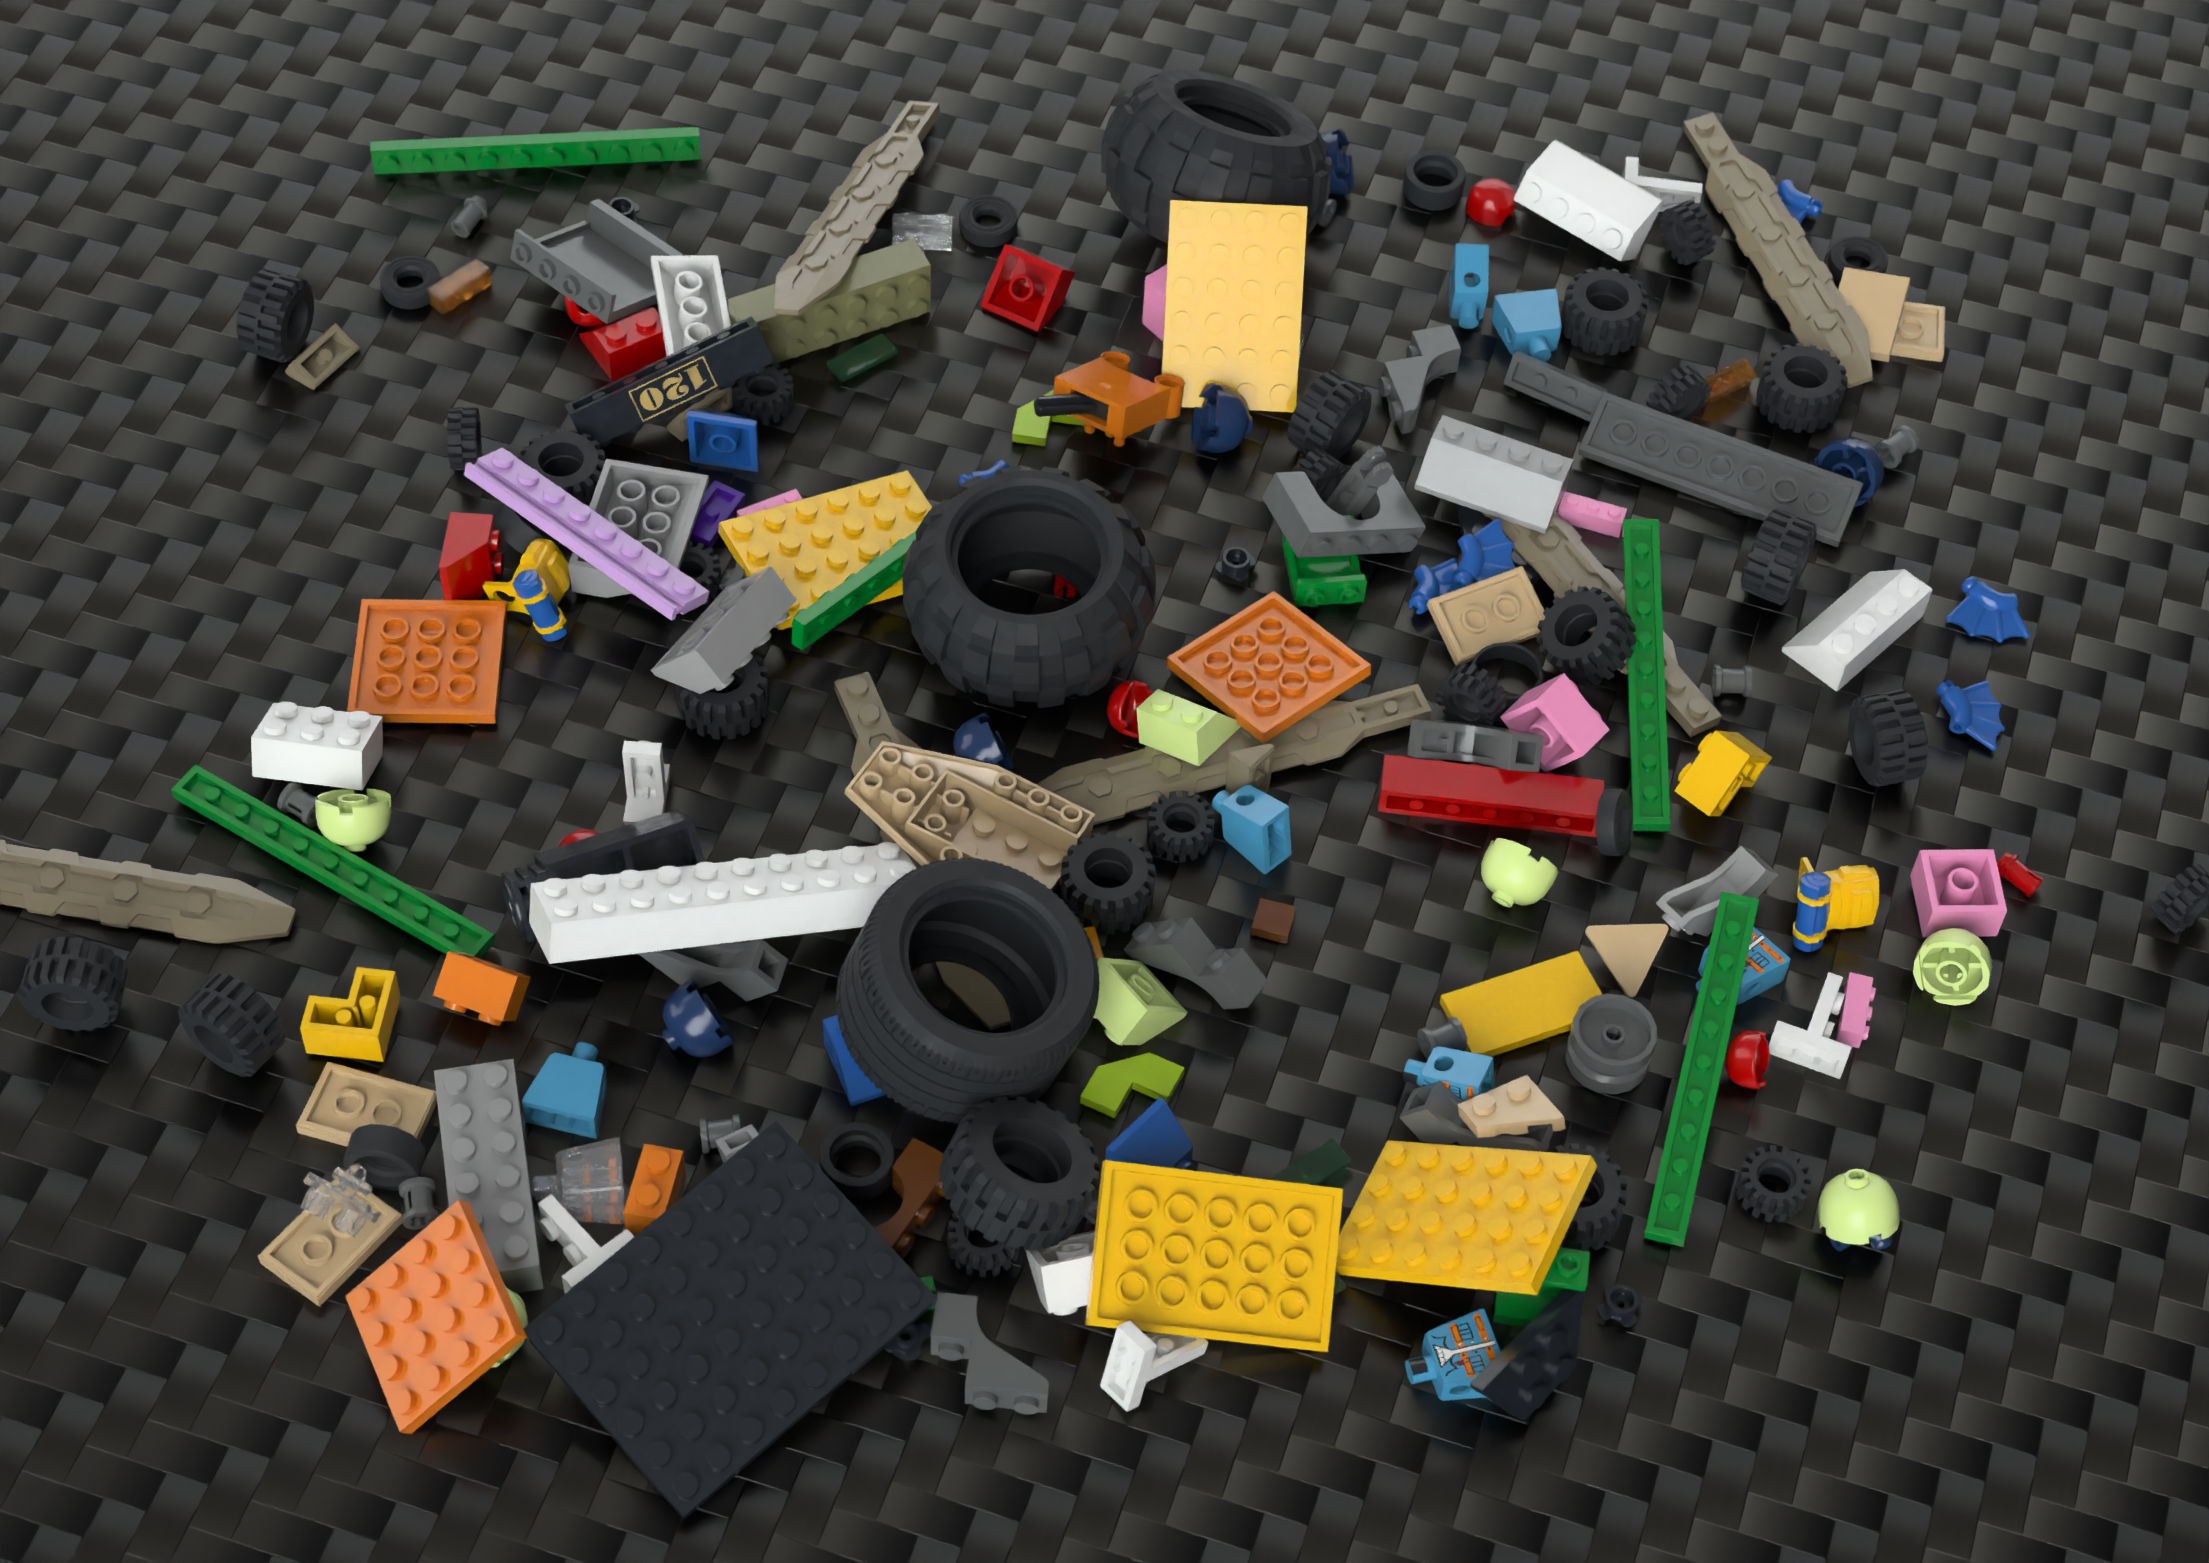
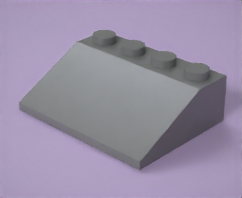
(648, 505)

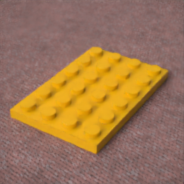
(1235, 300)
(827, 536)
(1463, 1216)
(1214, 1256)

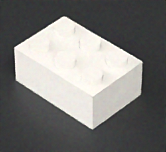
(317, 746)

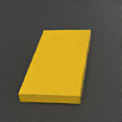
(1521, 1004)

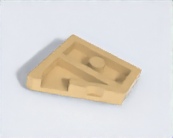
(1510, 1110)

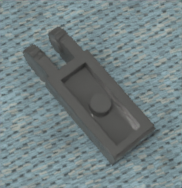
(1360, 483)

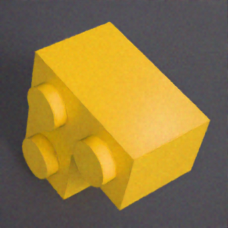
(1720, 770)
(355, 1025)

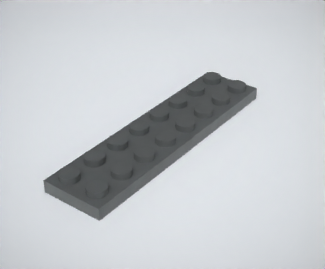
(1717, 467)

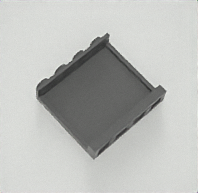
(596, 262)

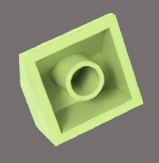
(1182, 727)
(1133, 1002)

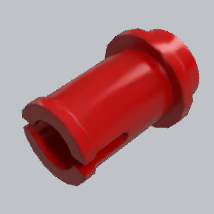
(2018, 874)

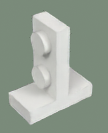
(1671, 191)
(645, 780)
(1814, 1046)
(577, 1243)
(1142, 1357)

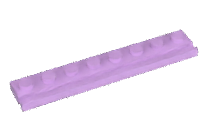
(587, 533)

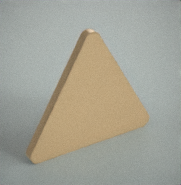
(1628, 950)

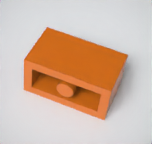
(481, 987)
(654, 1186)

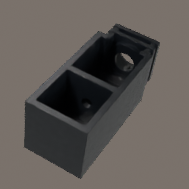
(640, 846)

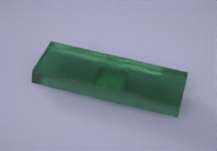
(862, 357)
(1316, 1166)

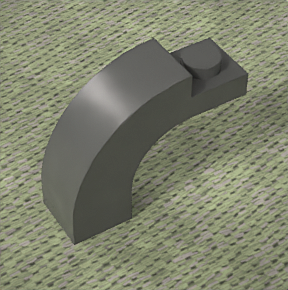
(1475, 744)

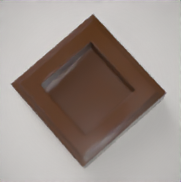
(1273, 920)

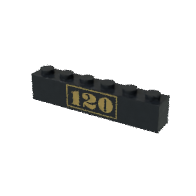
(671, 383)

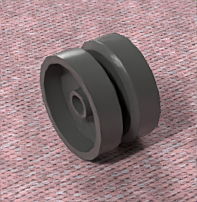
(1611, 1044)

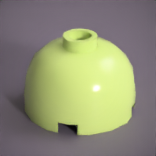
(353, 818)
(1515, 874)
(1953, 966)
(1858, 1207)

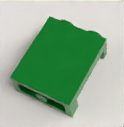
(1324, 578)
(1567, 1271)

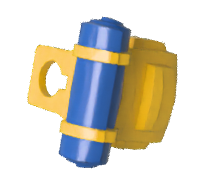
(538, 588)
(1833, 901)

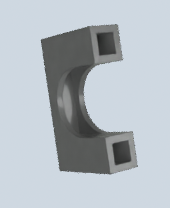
(1315, 530)

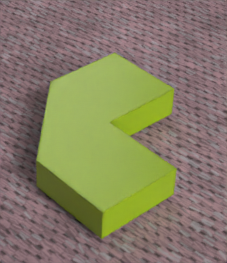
(1035, 429)
(1142, 1073)

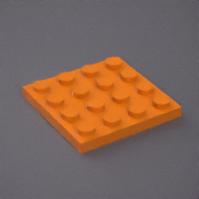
(428, 660)
(1268, 666)
(435, 1317)

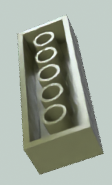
(874, 295)

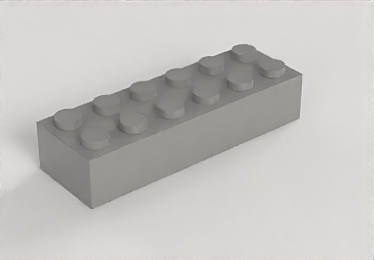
(490, 1165)

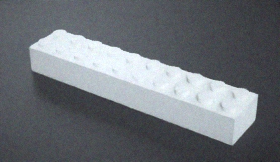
(712, 902)

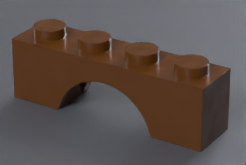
(919, 1187)

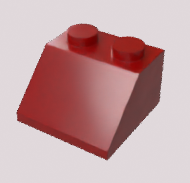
(1026, 287)
(627, 343)
(470, 555)

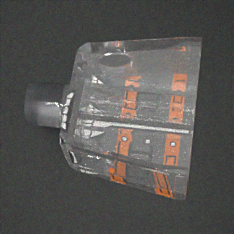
(587, 1182)

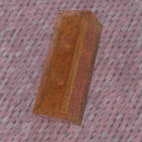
(459, 286)
(1730, 379)

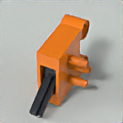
(1112, 398)

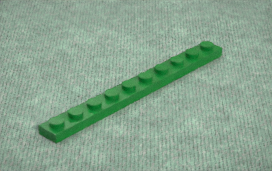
(535, 150)
(1646, 677)
(331, 864)
(1701, 1070)

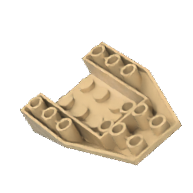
(967, 809)

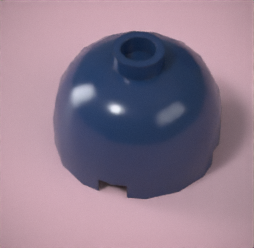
(1342, 165)
(1221, 420)
(1854, 460)
(978, 743)
(694, 1023)

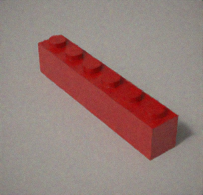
(1489, 795)

